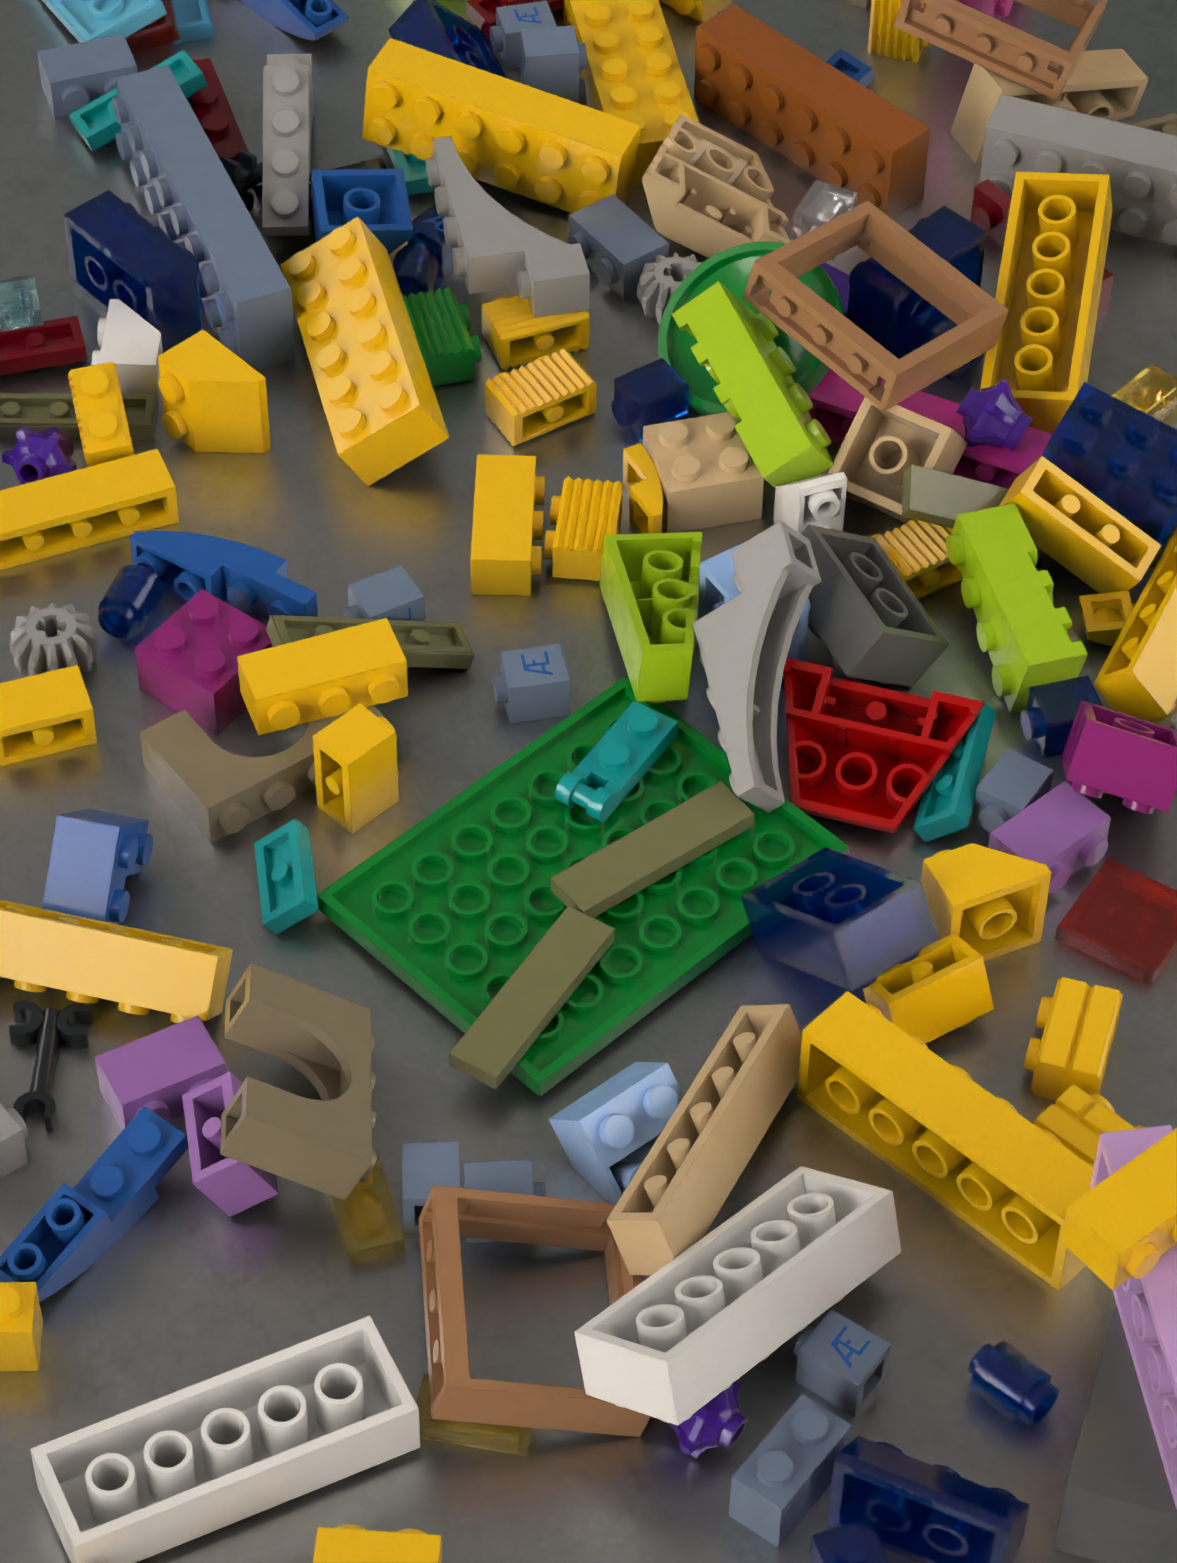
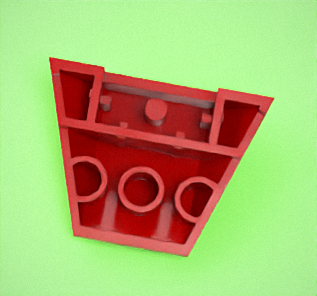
(865, 748)

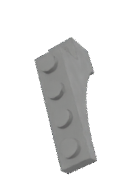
(287, 143)
(500, 249)
(746, 652)

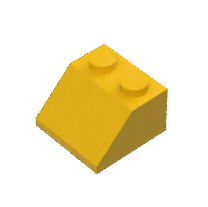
(213, 398)
(986, 898)

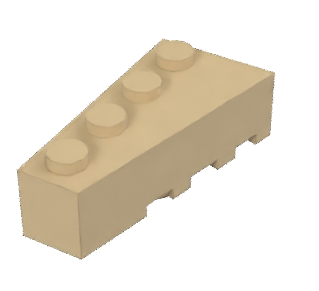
(1101, 86)

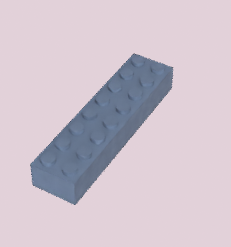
(205, 214)

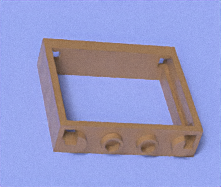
(1002, 46)
(842, 343)
(517, 1219)

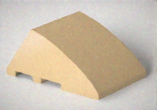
(710, 192)

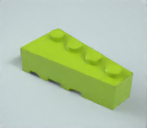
(756, 386)
(1012, 604)
(652, 605)

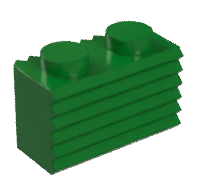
(443, 335)

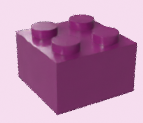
(194, 660)
(1122, 758)

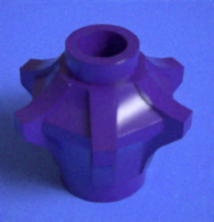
(993, 417)
(40, 454)
(713, 1424)

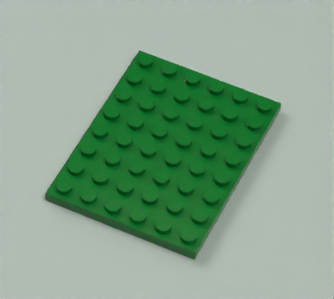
(472, 894)

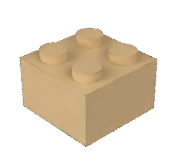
(884, 446)
(704, 473)

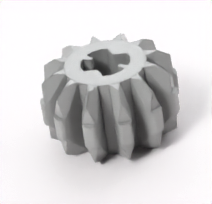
(661, 280)
(53, 640)

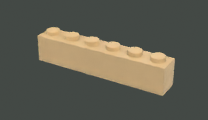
(708, 1138)

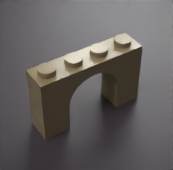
(221, 788)
(329, 1042)

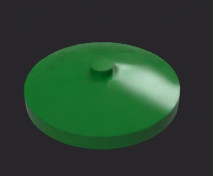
(733, 270)

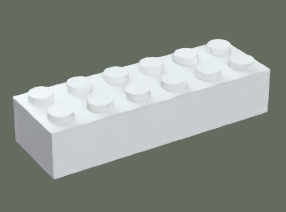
(737, 1294)
(227, 1447)

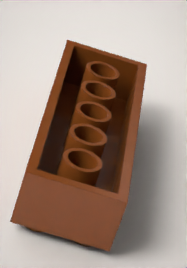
(810, 111)

